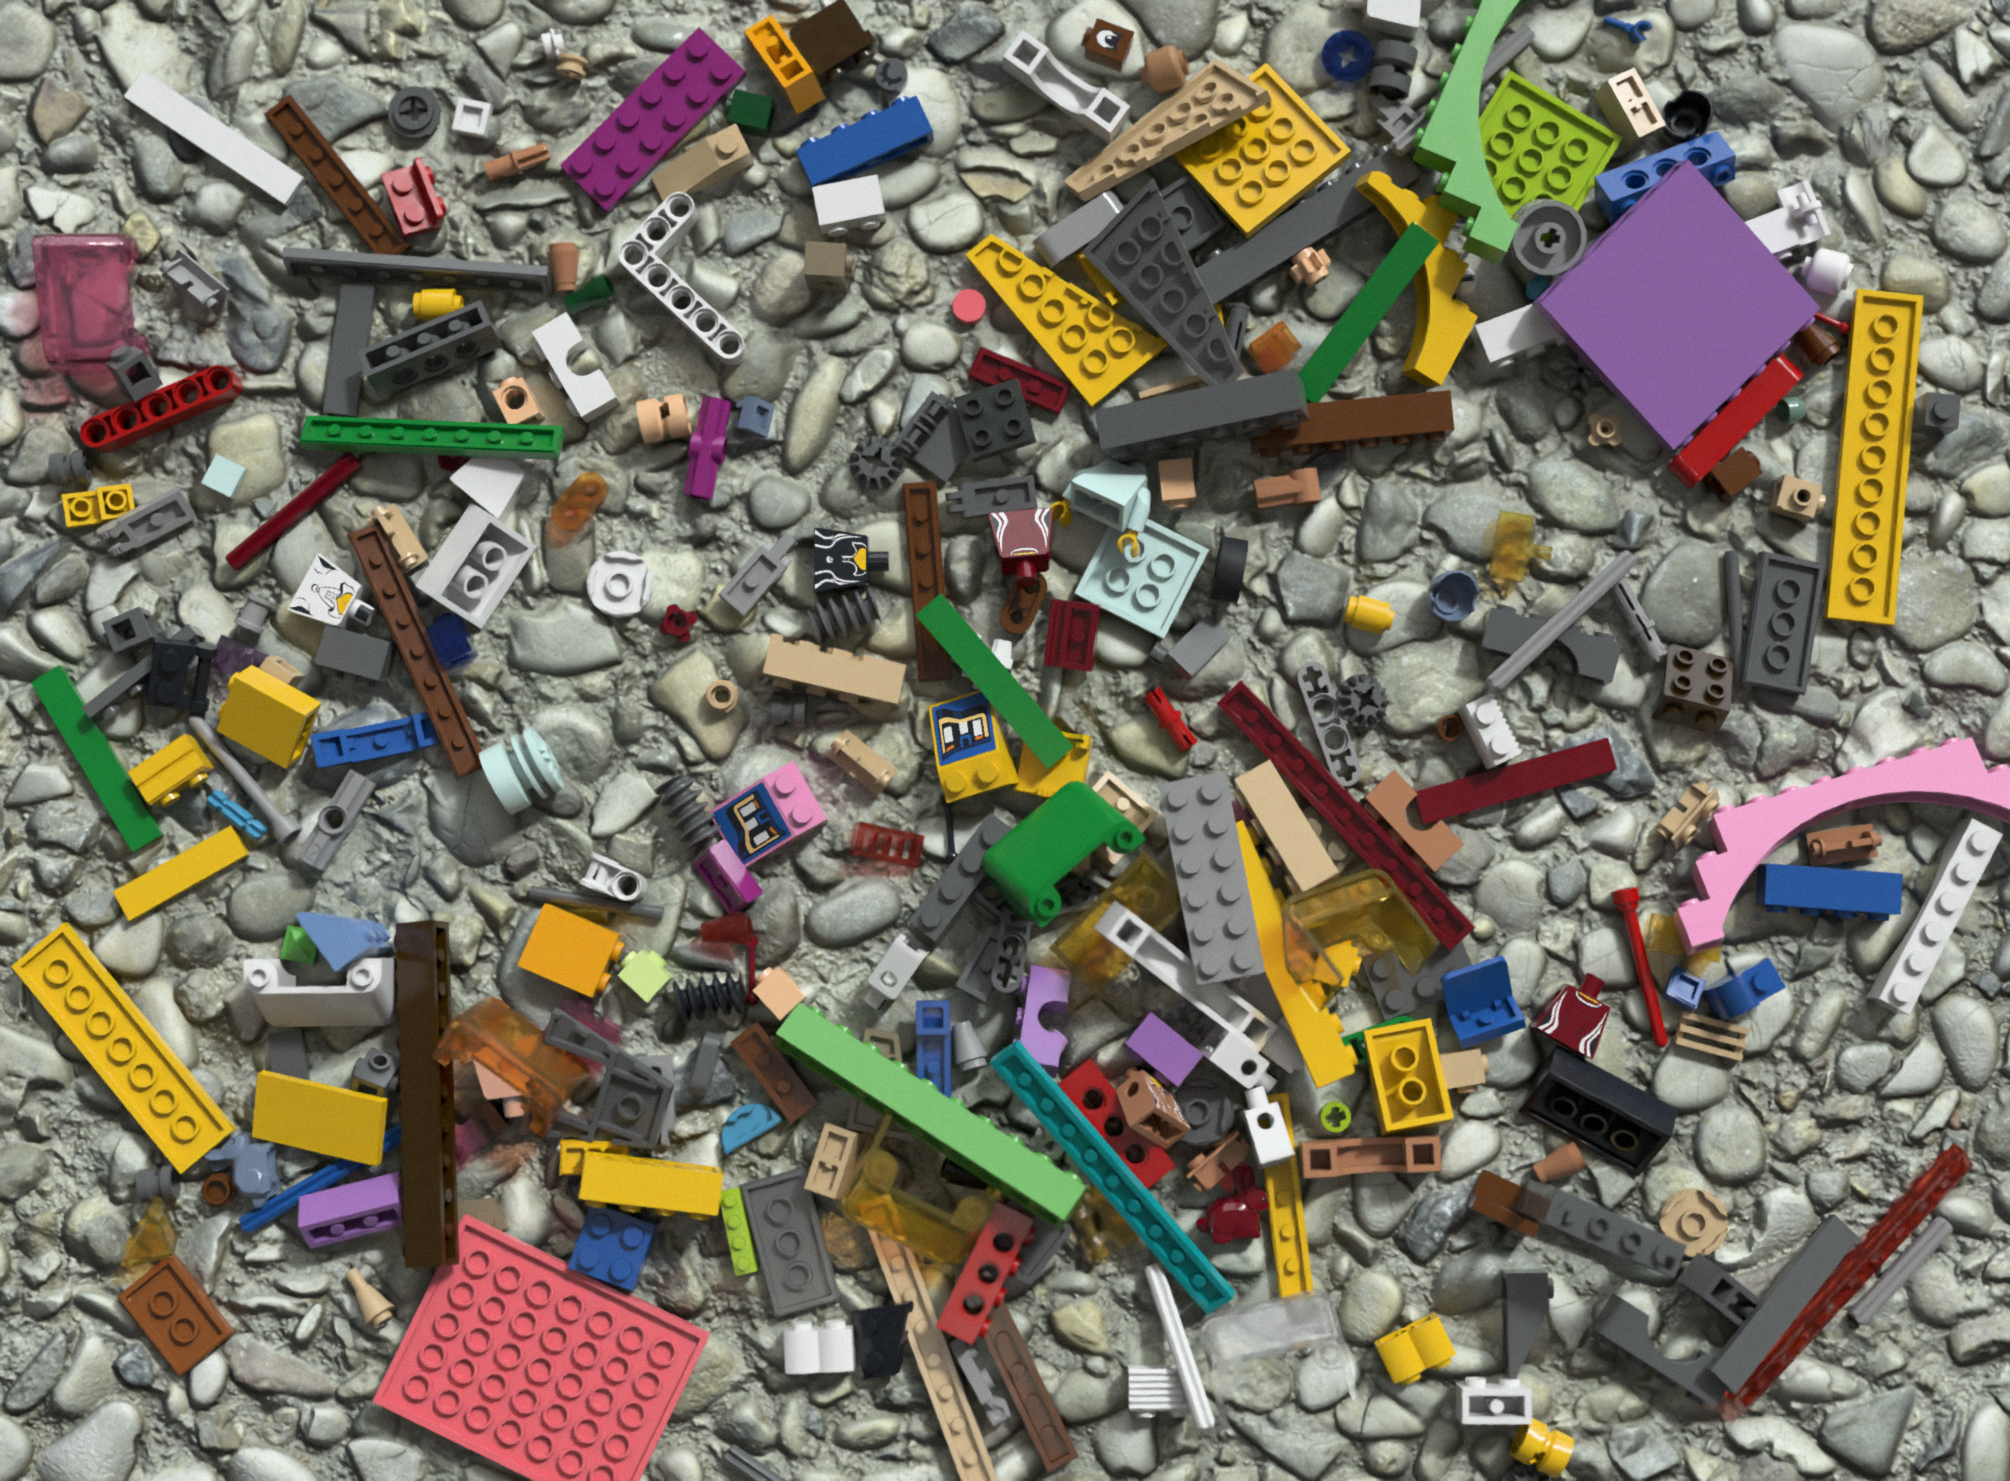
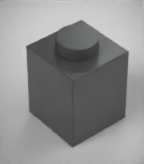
(1936, 414)

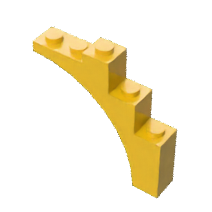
(1440, 321)

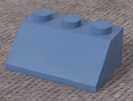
(345, 938)

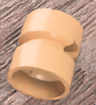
(652, 421)

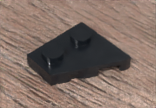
(881, 1337)

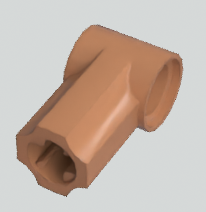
(1296, 489)

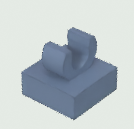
(755, 416)

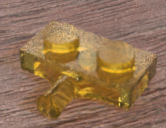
(1514, 547)

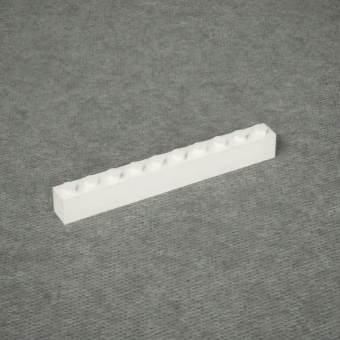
(1528, 331)

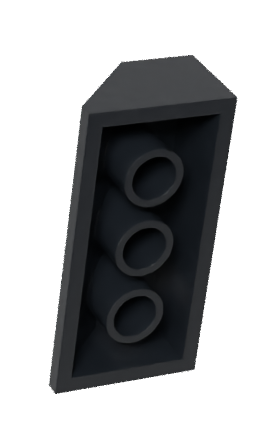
(1599, 1110)

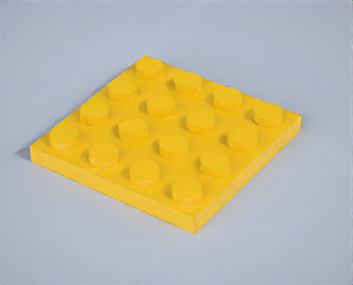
(1264, 157)

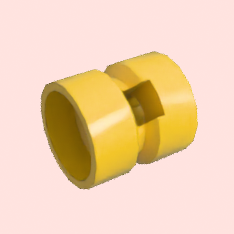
(1547, 1449)

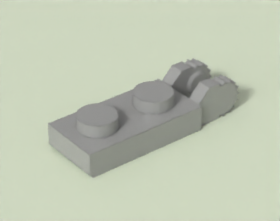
(147, 521)

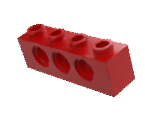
(1089, 1077)
(955, 1317)

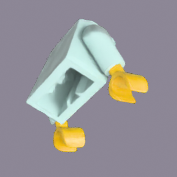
(1110, 495)

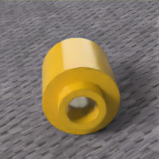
(436, 303)
(1368, 614)

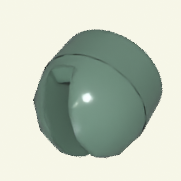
(1790, 410)

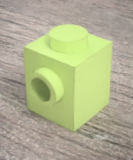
(645, 974)

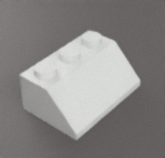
(476, 565)

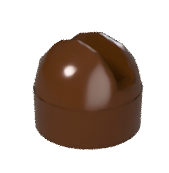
(1453, 728)

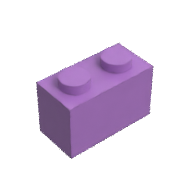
(1162, 1049)

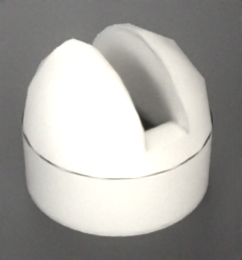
(1467, 288)

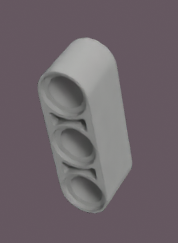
(1077, 230)

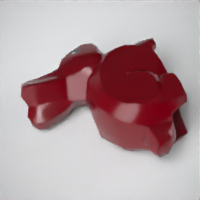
(1236, 1216)

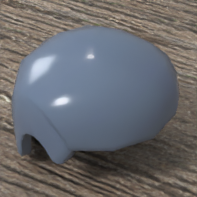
(1452, 596)

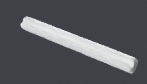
(1179, 1347)

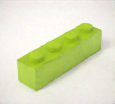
(738, 1231)

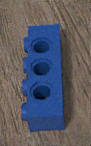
(1623, 186)

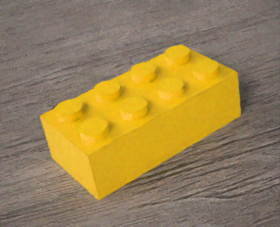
(650, 1183)

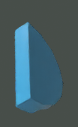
(747, 1124)

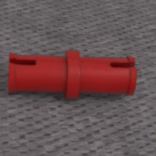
(1169, 719)

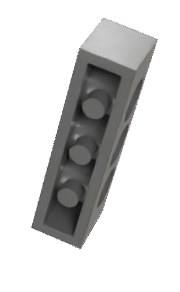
(429, 349)

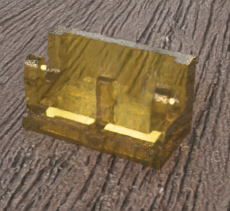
(1665, 939)

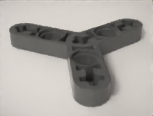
(1021, 930)

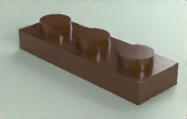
(774, 1072)

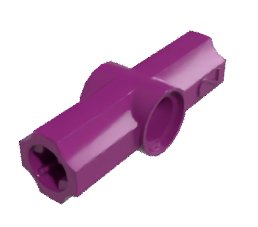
(707, 448)

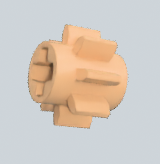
(1310, 266)

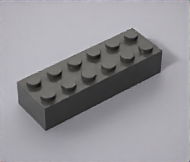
(1203, 416)

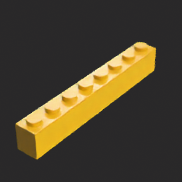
(1313, 1032)

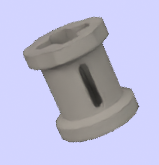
(254, 613)

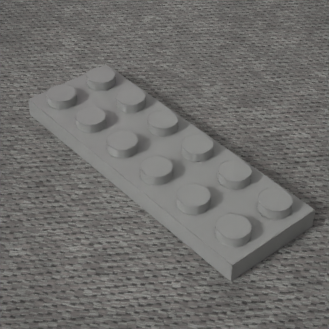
(1211, 879)

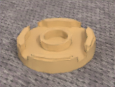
(1695, 1220)

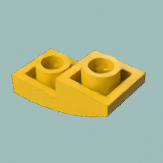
(97, 506)

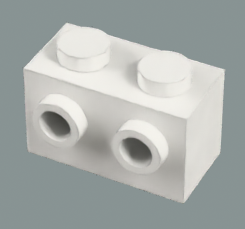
(1493, 1402)

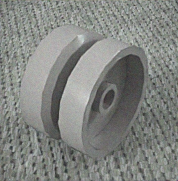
(1565, 241)

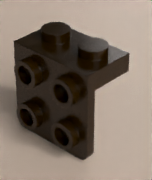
(833, 42)
(1695, 689)

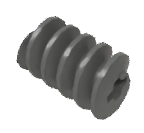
(844, 616)
(688, 810)

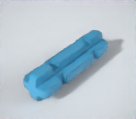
(236, 815)

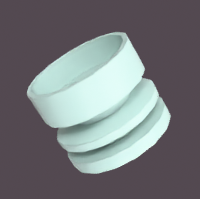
(523, 769)

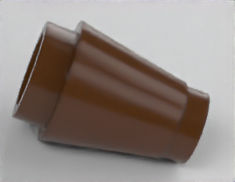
(1818, 345)

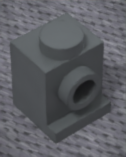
(140, 379)
(118, 627)

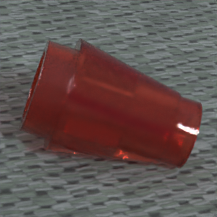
(728, 929)

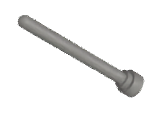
(283, 827)

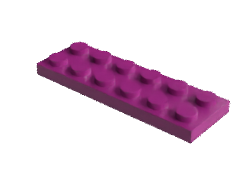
(653, 120)

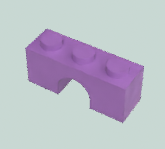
(1045, 993)

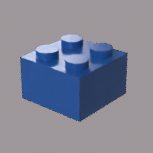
(614, 1245)

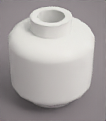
(1827, 271)

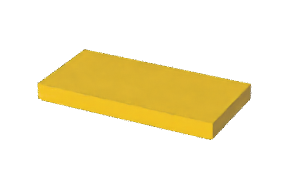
(319, 1117)

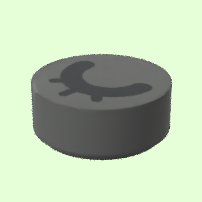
(891, 75)

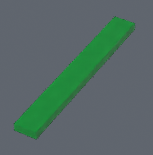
(432, 437)

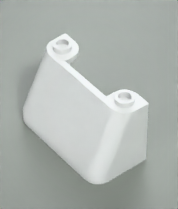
(365, 1001)

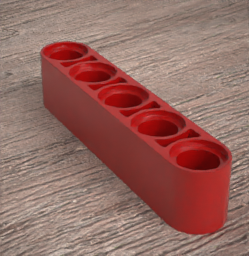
(145, 409)
(1734, 421)

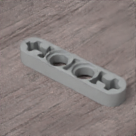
(1334, 722)

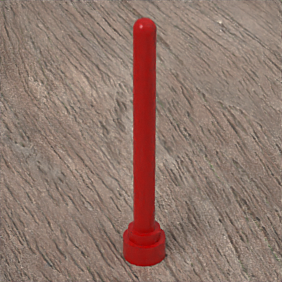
(1626, 901)

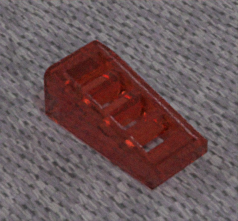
(889, 833)

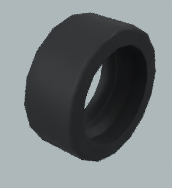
(1229, 569)

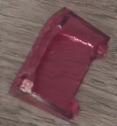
(85, 299)

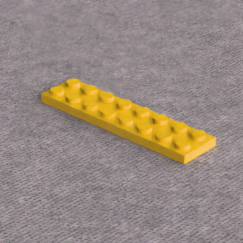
(123, 1048)

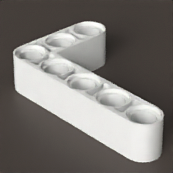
(675, 287)

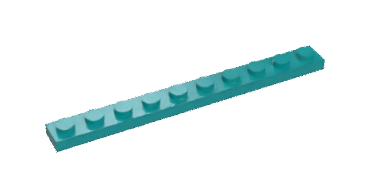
(1112, 1177)

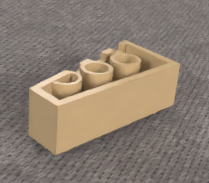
(834, 672)
(1284, 828)

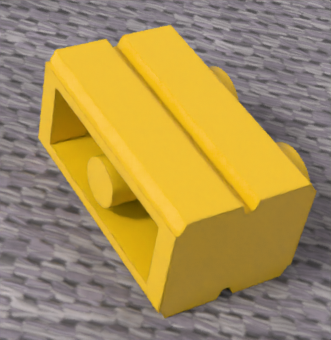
(171, 771)

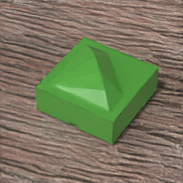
(299, 946)

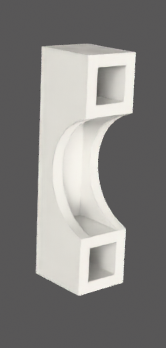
(1041, 72)

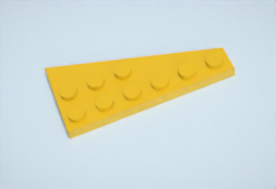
(1075, 330)

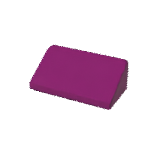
(727, 877)

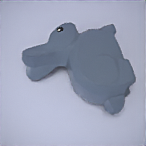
(252, 1167)

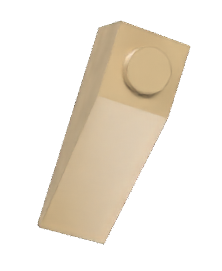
(705, 163)

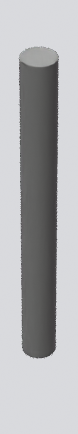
(1734, 611)
(596, 903)

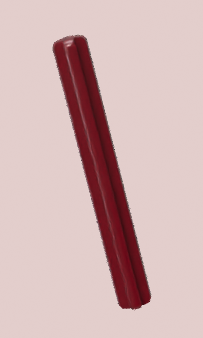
(293, 511)

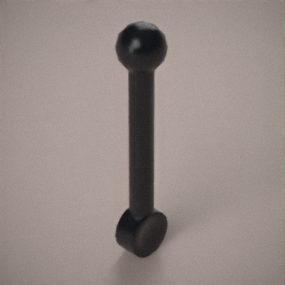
(950, 833)

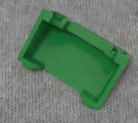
(1051, 844)

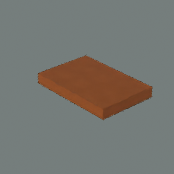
(176, 1314)

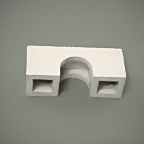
(560, 343)

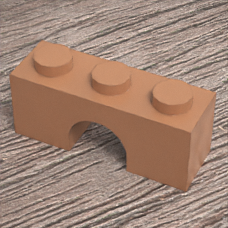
(1388, 803)

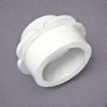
(553, 45)

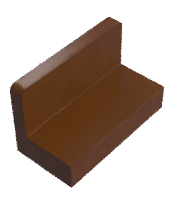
(1498, 1200)

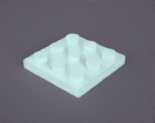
(1147, 587)

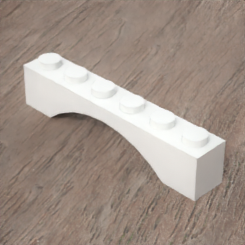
(1957, 876)
(1178, 972)

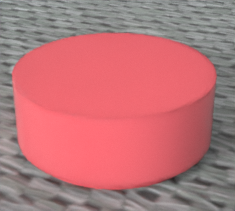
(969, 306)

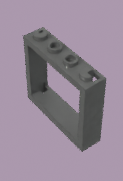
(1601, 1227)

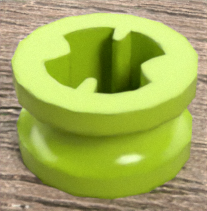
(1342, 1123)

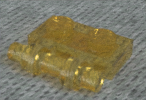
(1116, 1225)

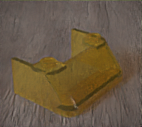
(1351, 907)
(906, 1219)

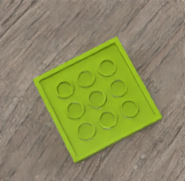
(1541, 146)

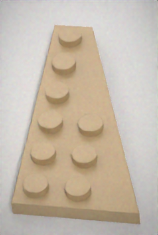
(1187, 115)

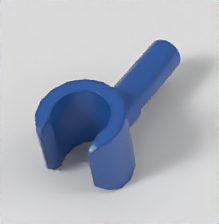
(1630, 29)

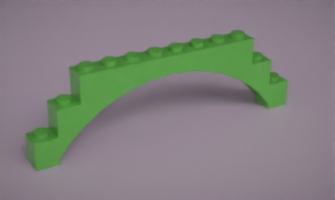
(1453, 136)

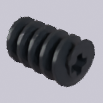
(710, 997)

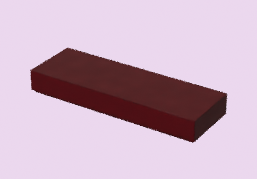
(1037, 387)

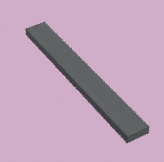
(417, 271)

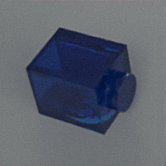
(451, 639)

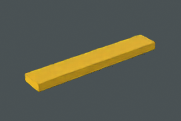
(1287, 1214)

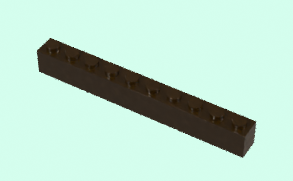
(426, 1096)

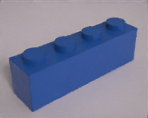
(865, 143)
(1829, 889)

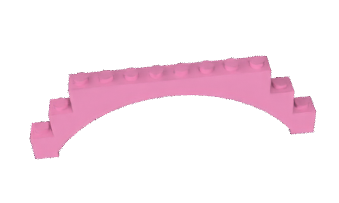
(1749, 833)

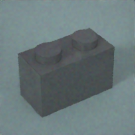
(356, 655)

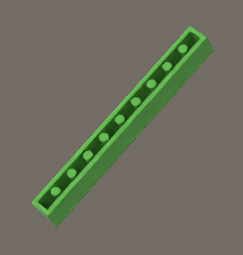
(930, 1115)

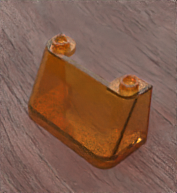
(516, 1054)

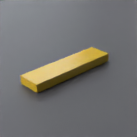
(181, 873)

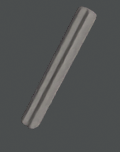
(1900, 1270)

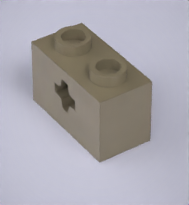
(828, 267)

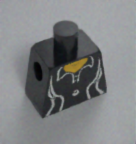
(844, 561)

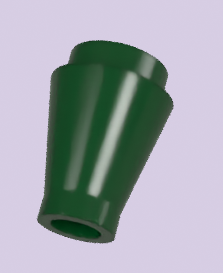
(591, 294)

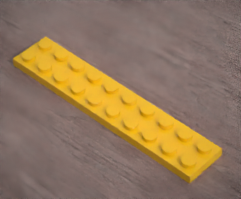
(1873, 457)

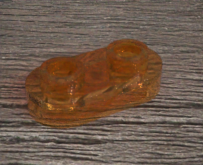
(576, 499)

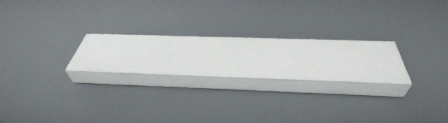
(215, 138)

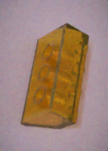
(1142, 890)

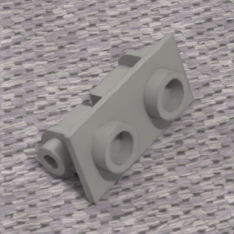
(200, 284)

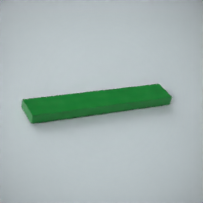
(1366, 311)
(994, 681)
(97, 759)

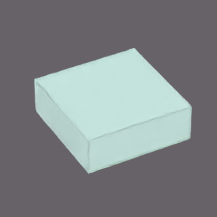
(224, 476)

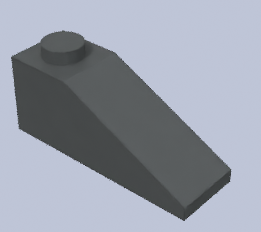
(1718, 1289)
(1524, 1306)

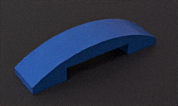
(373, 741)
(934, 1043)

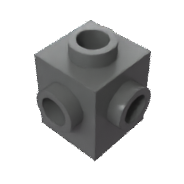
(376, 1074)

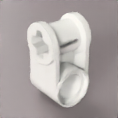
(608, 877)

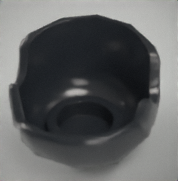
(1687, 116)

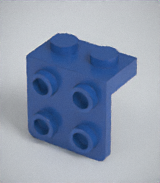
(1481, 1002)

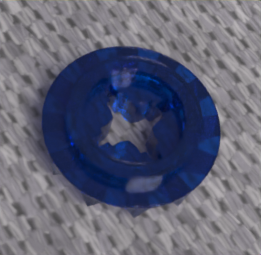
(1340, 43)

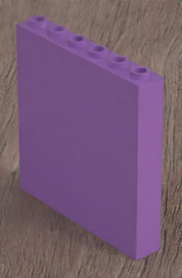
(1677, 306)

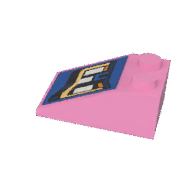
(769, 814)

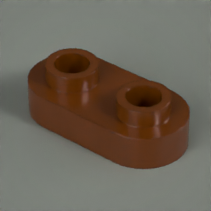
(1026, 604)

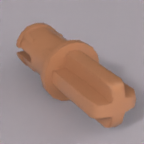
(517, 162)

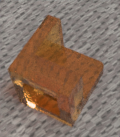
(1274, 348)

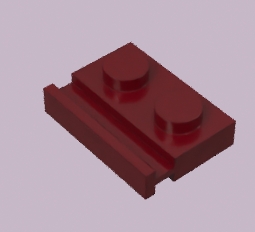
(1072, 634)

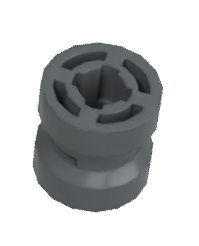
(71, 467)
(791, 710)
(158, 1183)

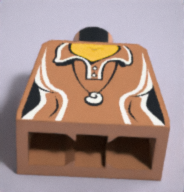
(1143, 1099)

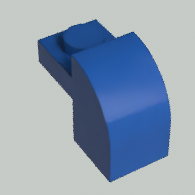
(1743, 990)

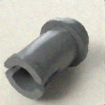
(1157, 657)

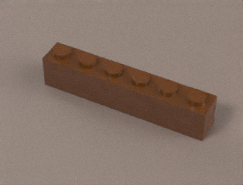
(1364, 424)

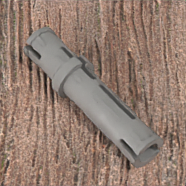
(1637, 620)

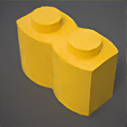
(1415, 1349)

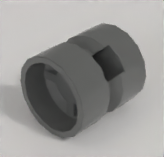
(1392, 65)

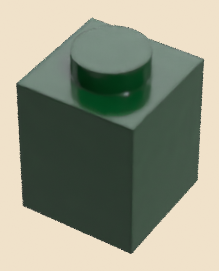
(751, 113)

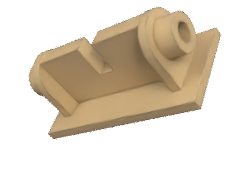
(400, 537)
(861, 762)
(1699, 805)

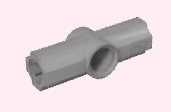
(324, 838)

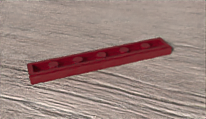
(1515, 780)

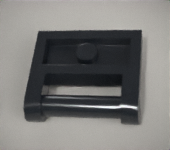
(169, 673)

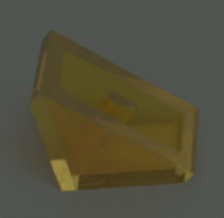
(152, 1237)

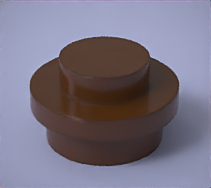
(219, 1190)

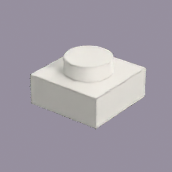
(472, 118)

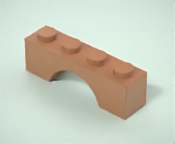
(1369, 1154)

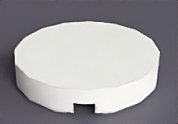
(620, 584)

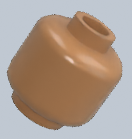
(1165, 69)

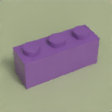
(351, 1210)

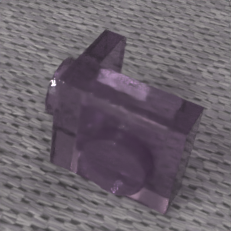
(235, 656)

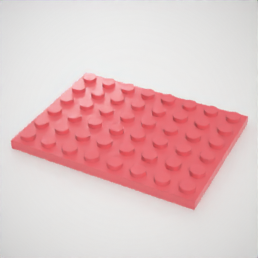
(540, 1363)

